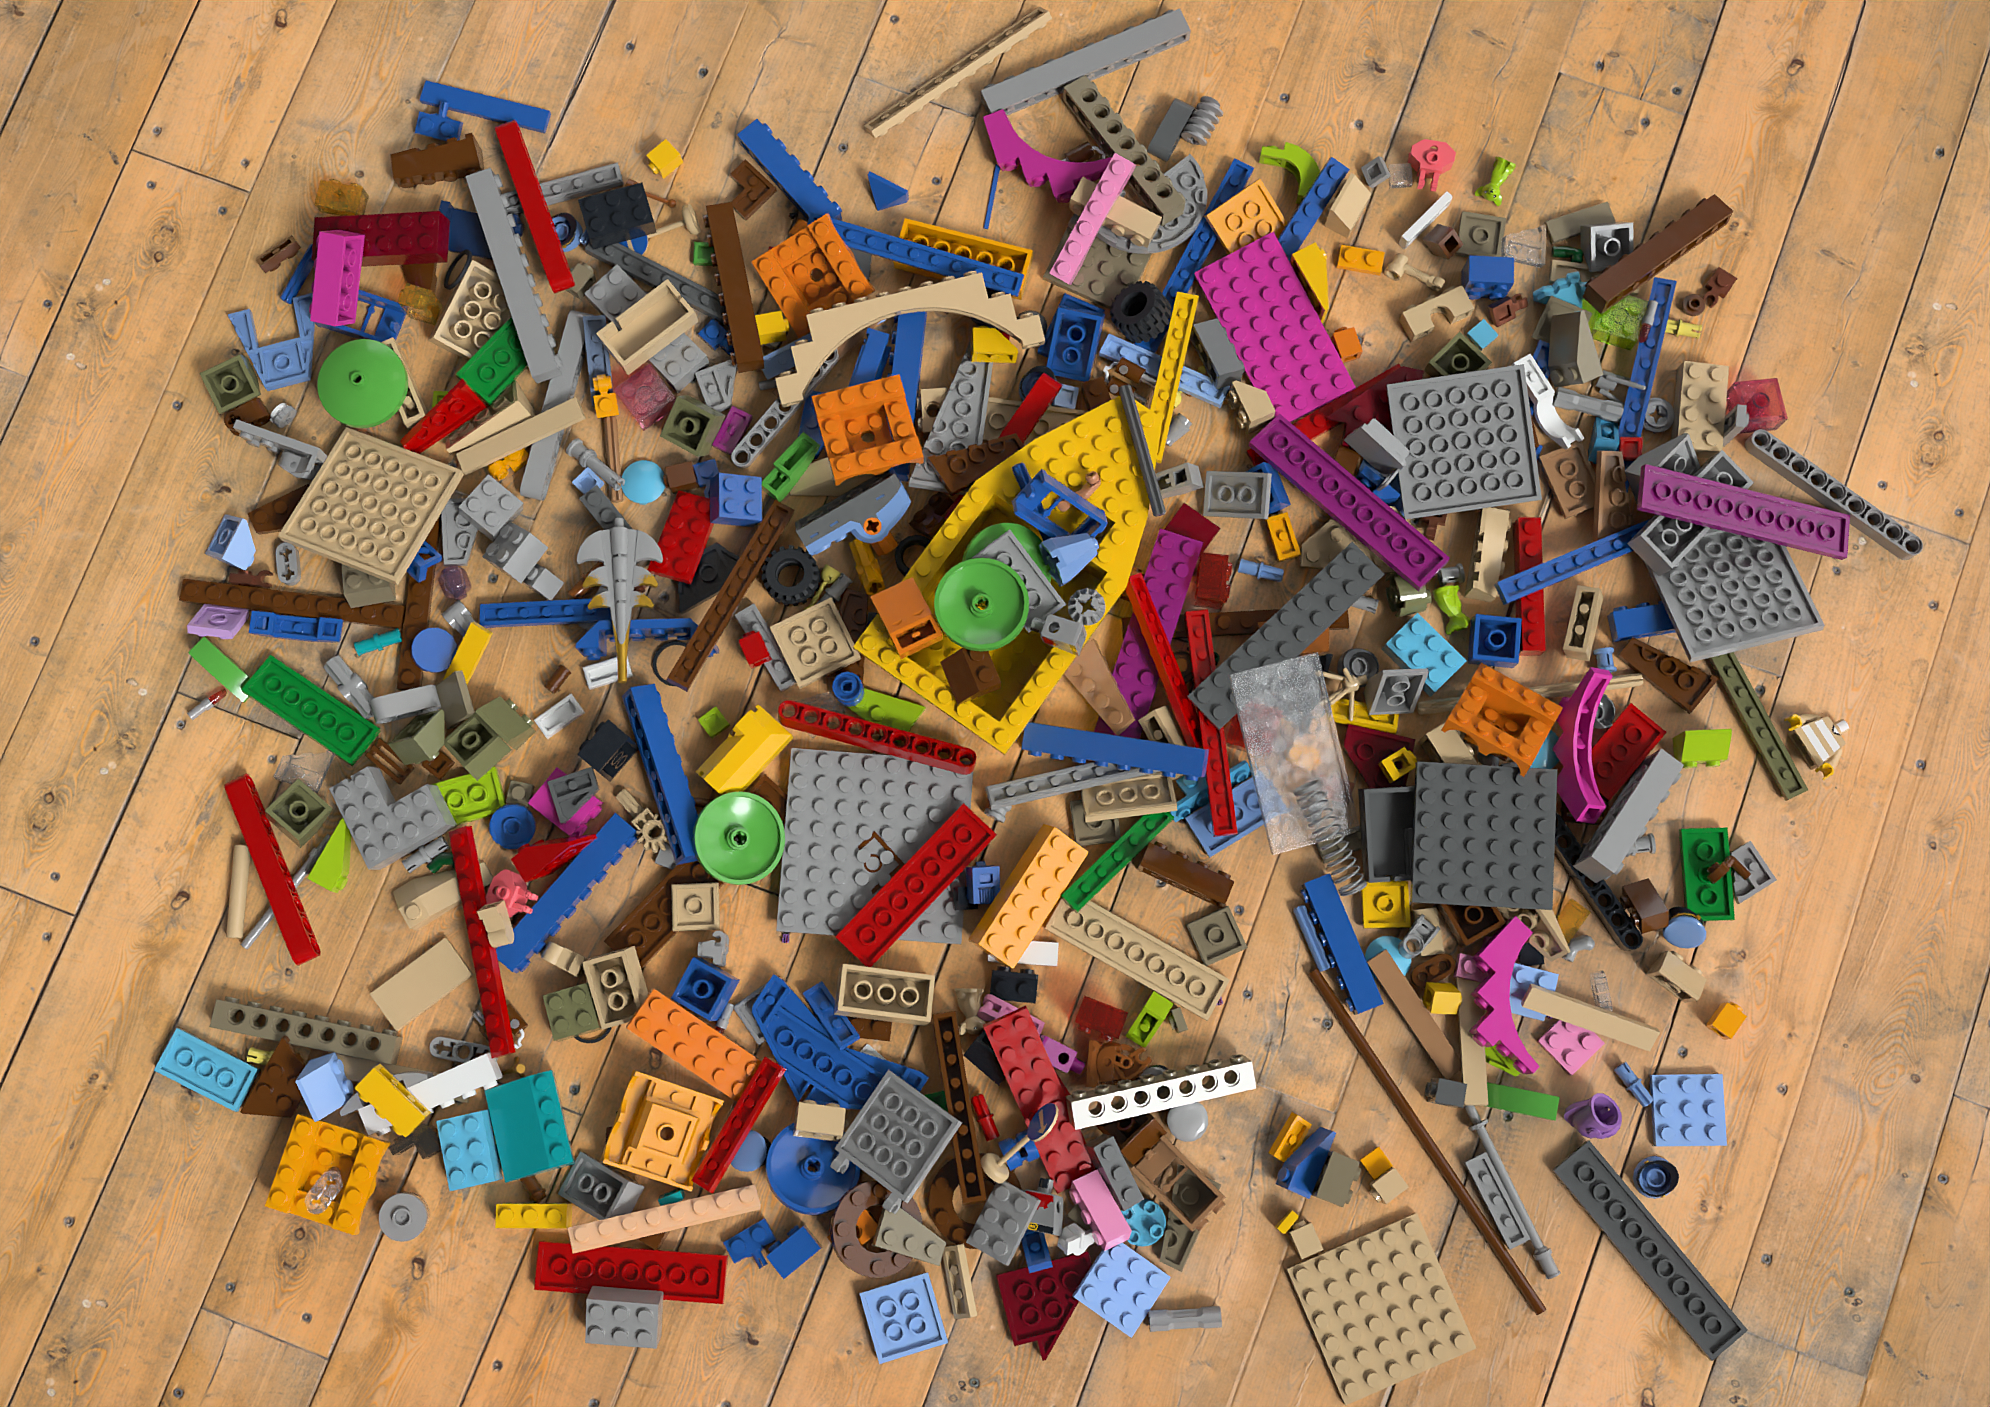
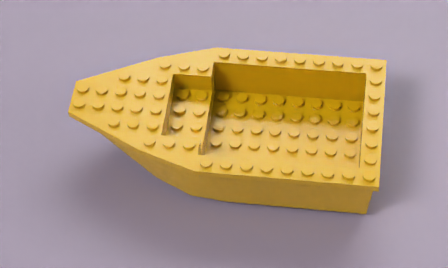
(1027, 665)

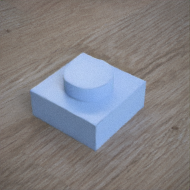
(1066, 397)
(587, 481)

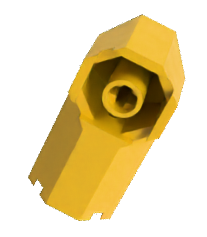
(746, 754)

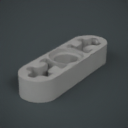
(449, 1042)

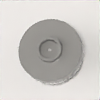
(404, 1216)

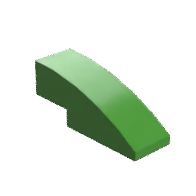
(790, 467)
(221, 667)
(1522, 1101)

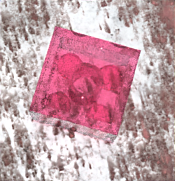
(646, 397)
(1763, 403)

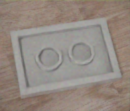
(1237, 494)
(1003, 1222)

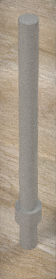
(297, 879)

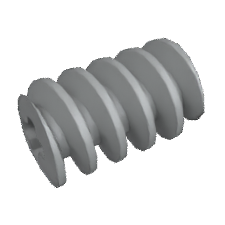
(1202, 121)

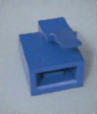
(982, 883)

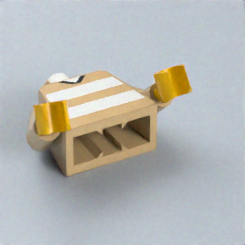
(1818, 740)

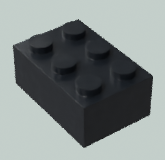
(617, 215)
(608, 750)

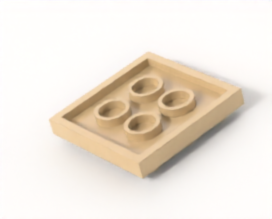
(815, 643)

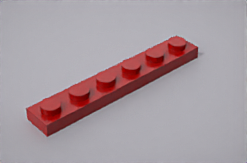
(738, 1125)

